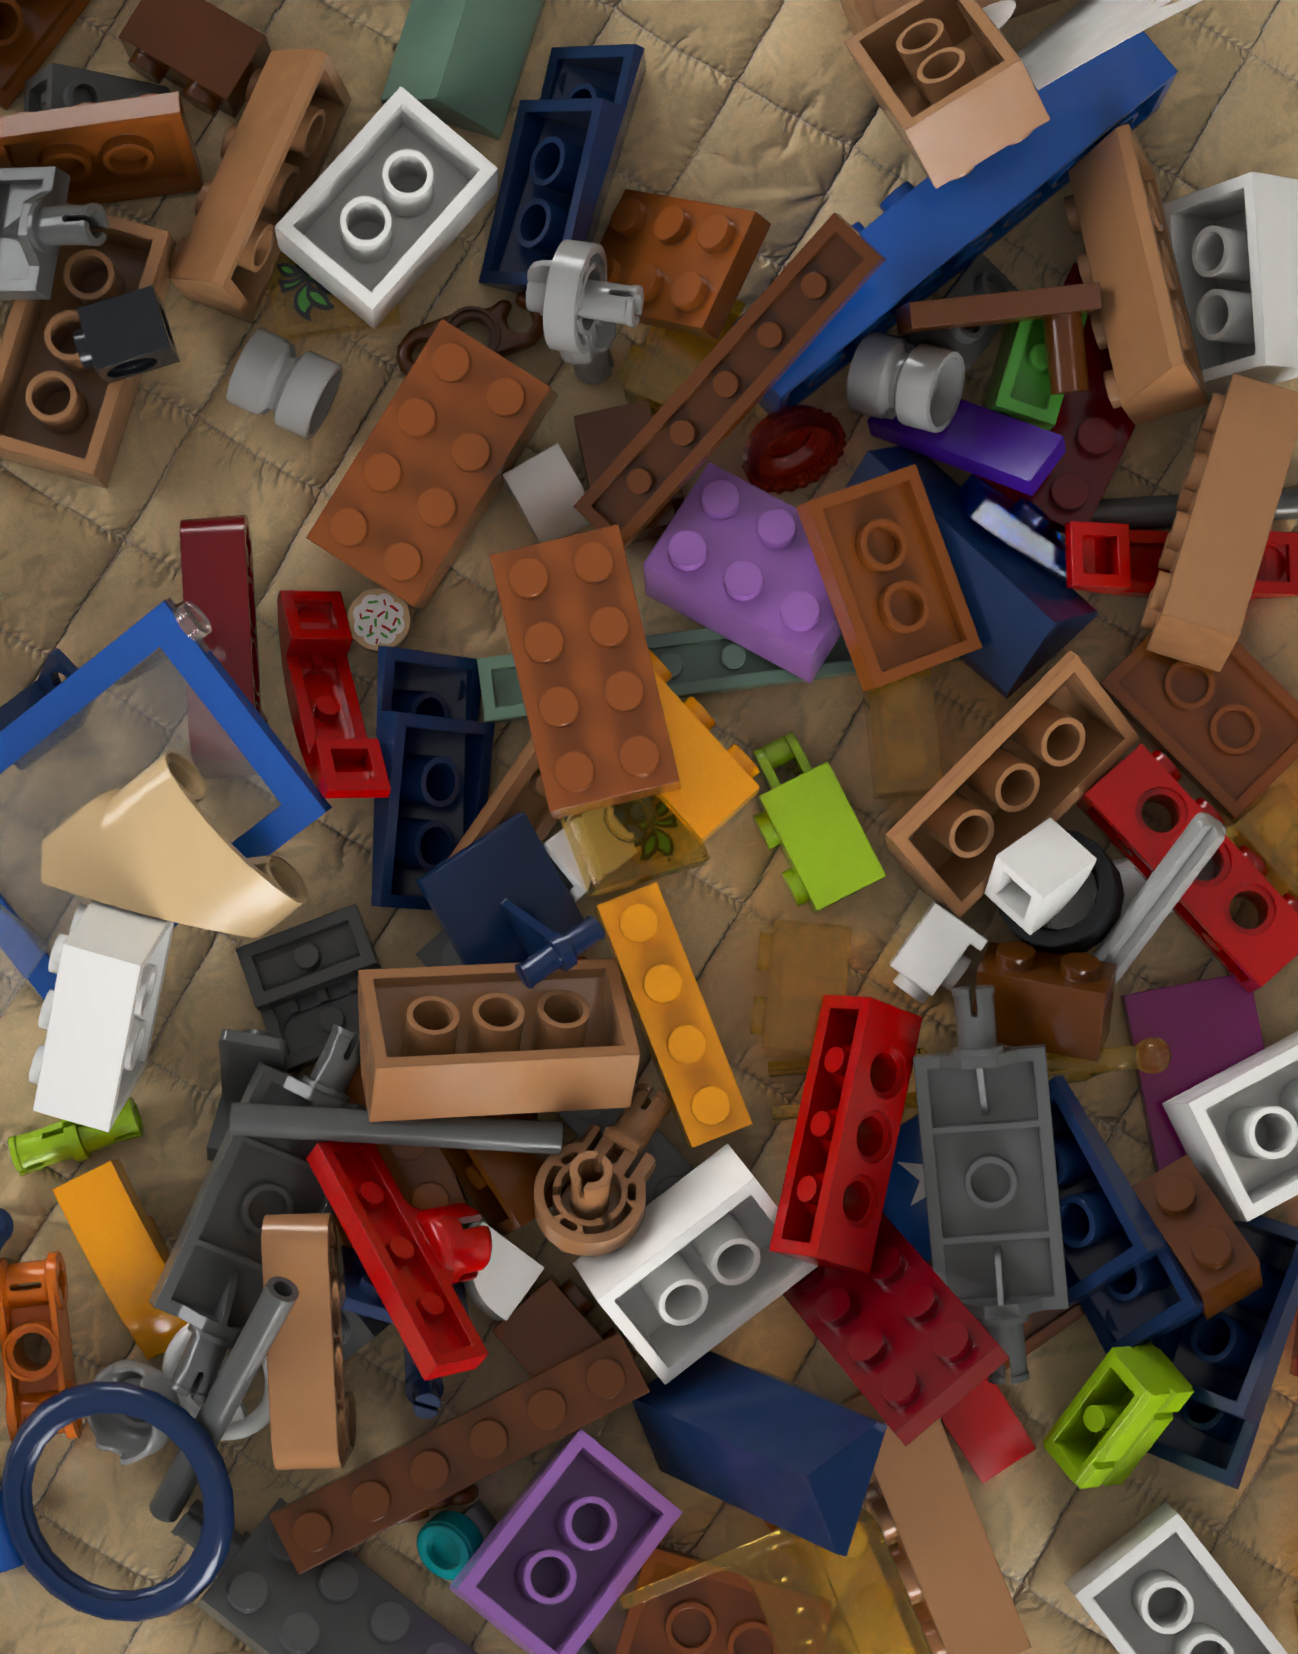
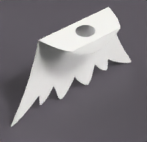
(1083, 32)

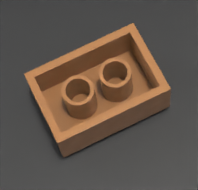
(947, 84)

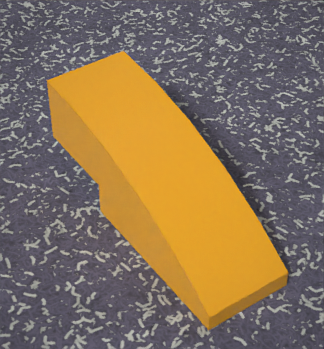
(121, 1249)

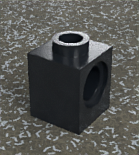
(125, 335)

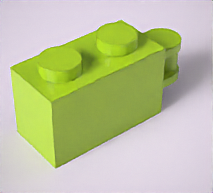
(813, 828)

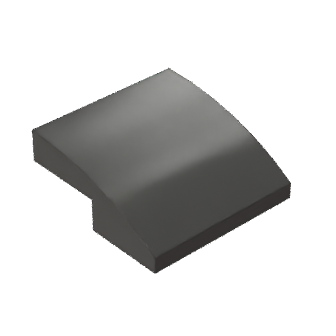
(309, 980)

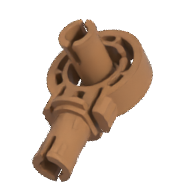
(601, 1180)

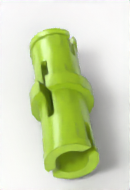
(71, 1140)

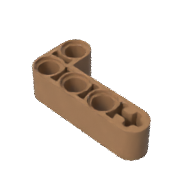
(307, 1396)

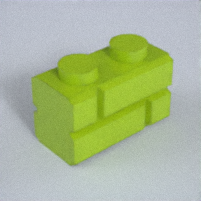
(1117, 1416)

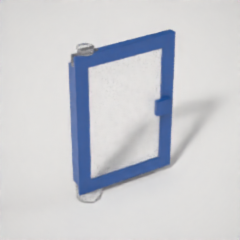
(108, 724)

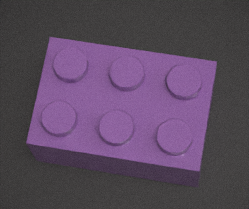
(745, 572)
(565, 1548)

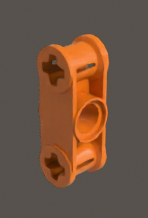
(41, 1311)

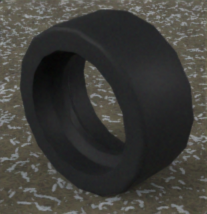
(1099, 920)

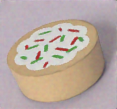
(379, 619)

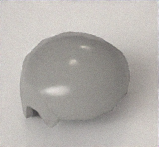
(125, 1434)

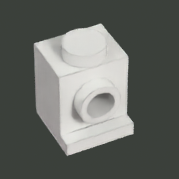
(934, 953)

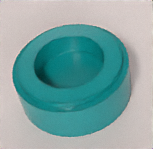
(448, 1543)

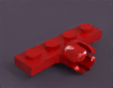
(408, 1254)

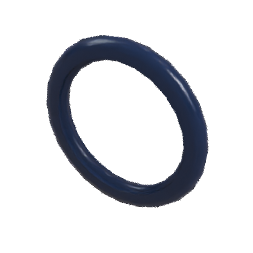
(50, 1569)

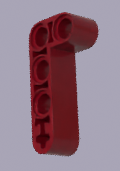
(221, 584)

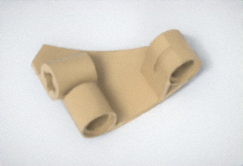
(165, 859)

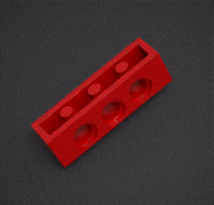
(1116, 810)
(846, 1133)

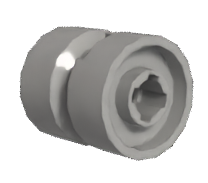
(275, 380)
(905, 381)

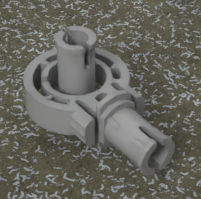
(581, 307)

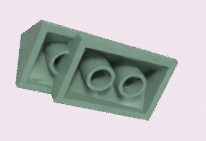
(465, 59)

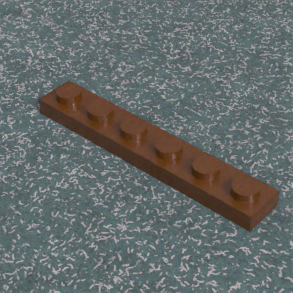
(731, 379)
(459, 1452)

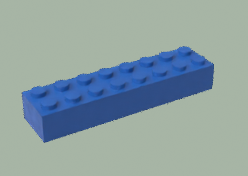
(937, 232)

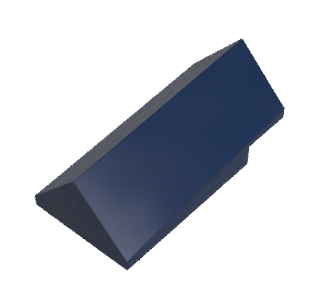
(562, 158)
(1013, 602)
(434, 765)
(1111, 1245)
(1232, 1363)
(764, 1446)

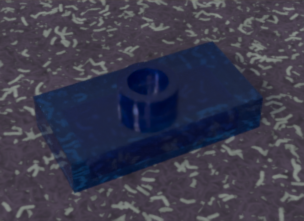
(1017, 524)

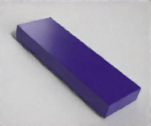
(983, 445)

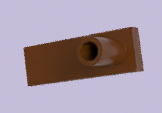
(1057, 306)

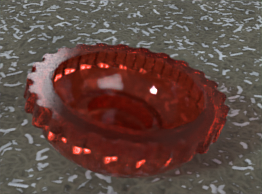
(792, 448)

